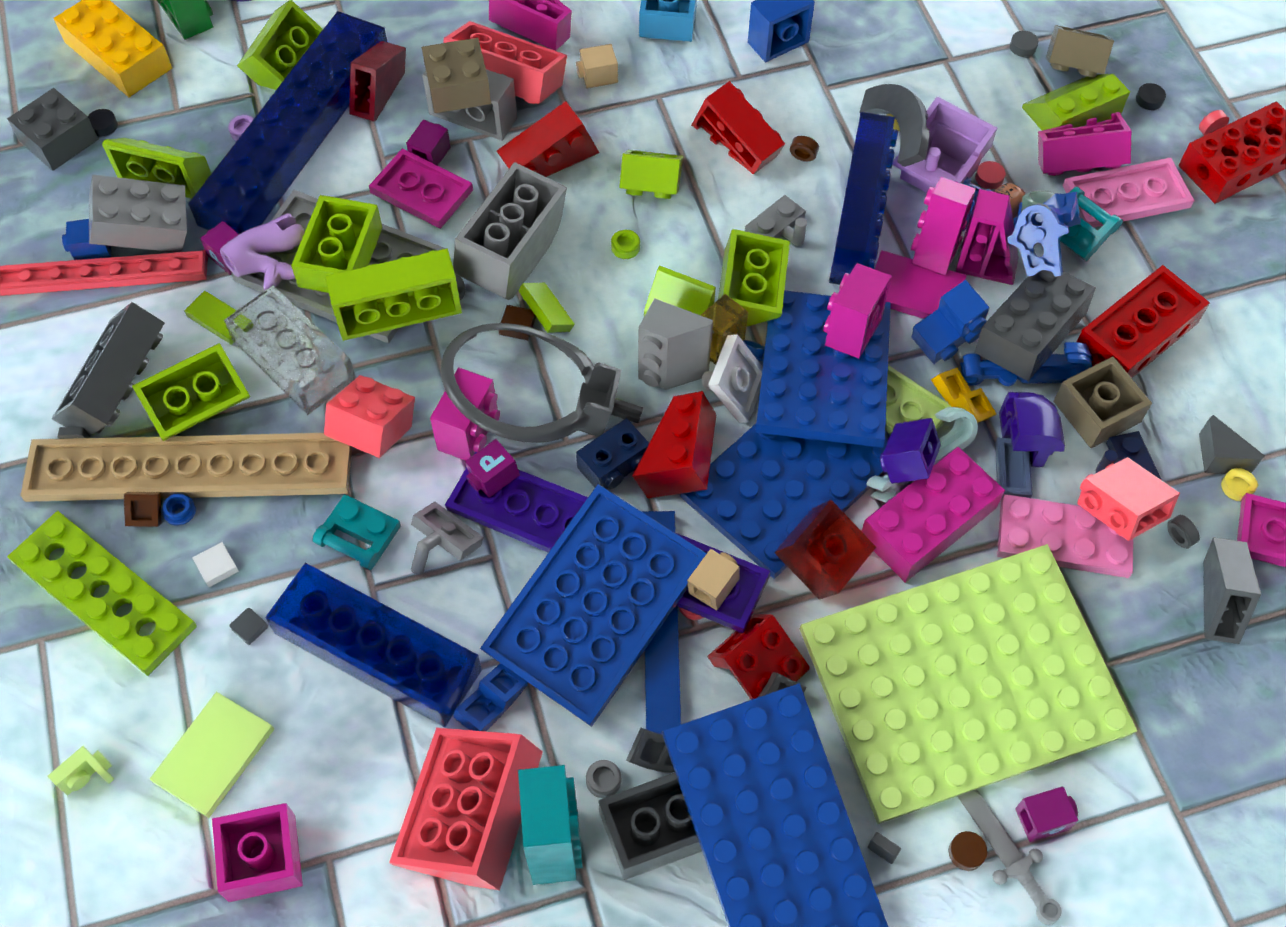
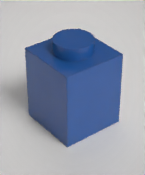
(77, 242)

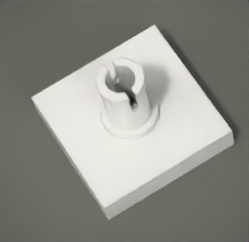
(735, 378)

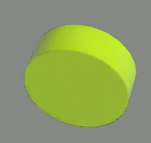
(625, 244)

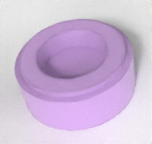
(239, 125)

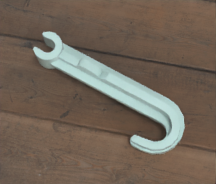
(960, 436)

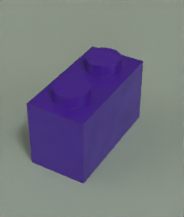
(911, 451)

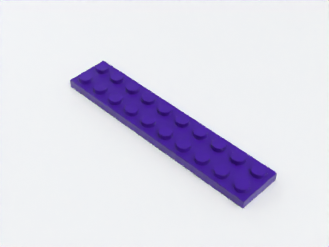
(540, 513)

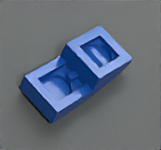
(491, 699)

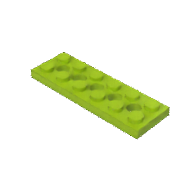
(100, 613)

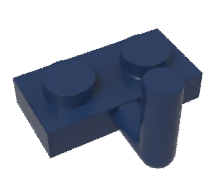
(1130, 446)

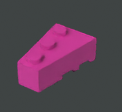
(1085, 147)
(942, 225)
(985, 243)

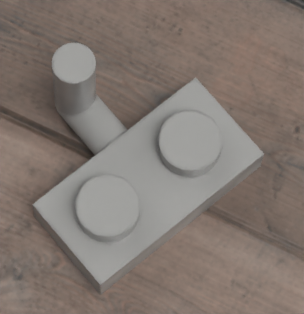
(779, 221)
(443, 530)

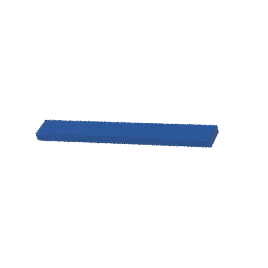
(662, 662)

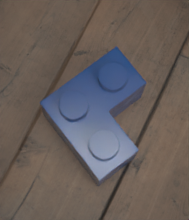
(954, 322)

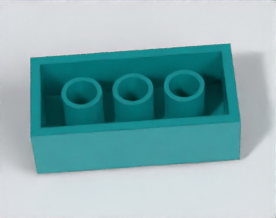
(550, 824)

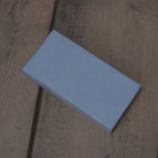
(1013, 469)

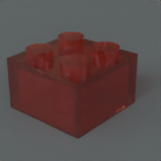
(825, 550)

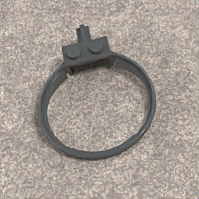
(595, 401)

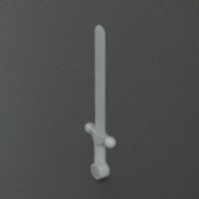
(1016, 864)

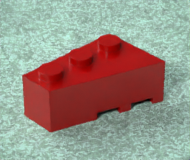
(739, 128)
(550, 143)
(680, 449)

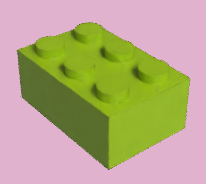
(336, 240)

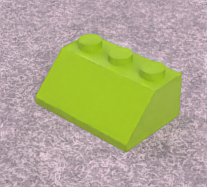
(279, 45)
(1078, 102)
(157, 163)
(755, 274)
(191, 391)

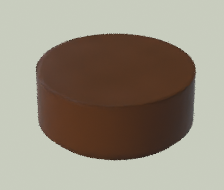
(804, 148)
(967, 851)

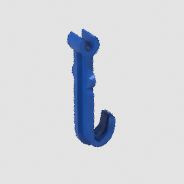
(1055, 369)

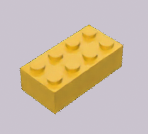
(113, 44)

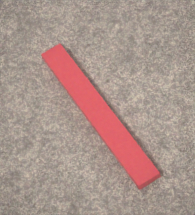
(103, 272)

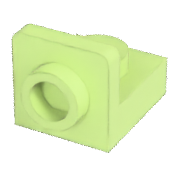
(78, 768)

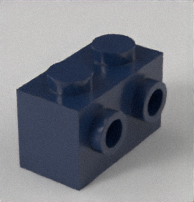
(612, 455)

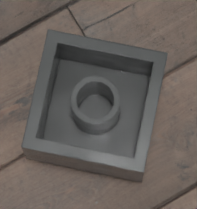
(53, 129)

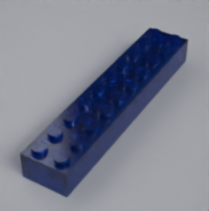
(286, 129)

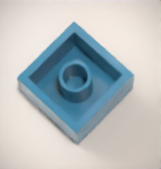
(667, 19)

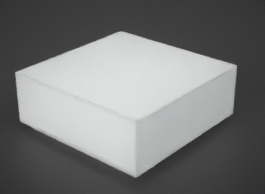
(215, 564)

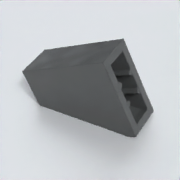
(1229, 590)

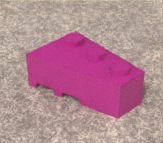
(538, 20)

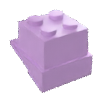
(954, 146)

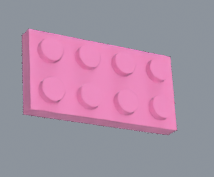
(1134, 190)
(1069, 530)

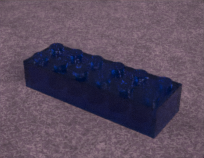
(864, 195)
(375, 644)

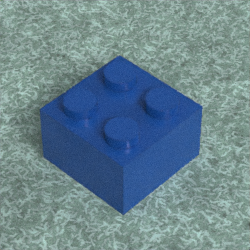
(779, 26)

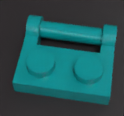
(1084, 238)
(361, 523)

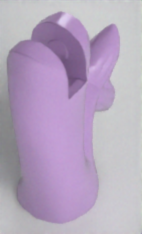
(275, 236)

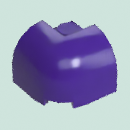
(1032, 425)

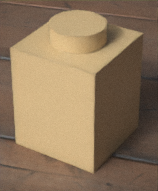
(598, 66)
(714, 578)

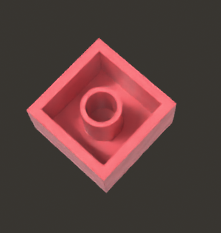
(369, 416)

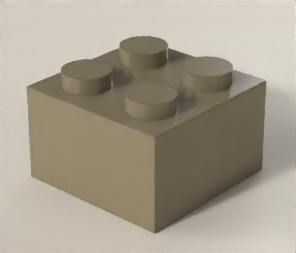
(1079, 50)
(456, 75)
(1102, 402)

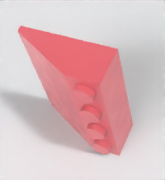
(466, 807)

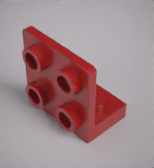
(758, 654)

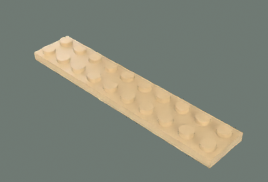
(186, 466)

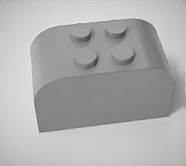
(510, 231)

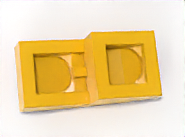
(958, 394)

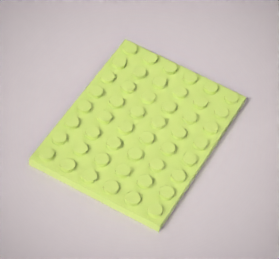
(965, 682)

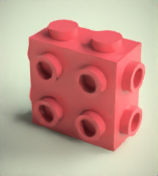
(1127, 498)

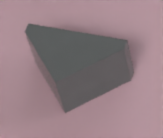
(1225, 449)

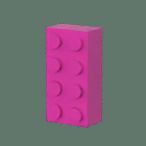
(932, 514)

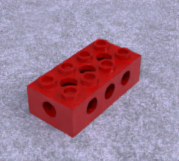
(1238, 153)
(1163, 299)

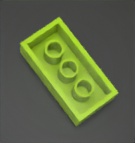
(394, 294)

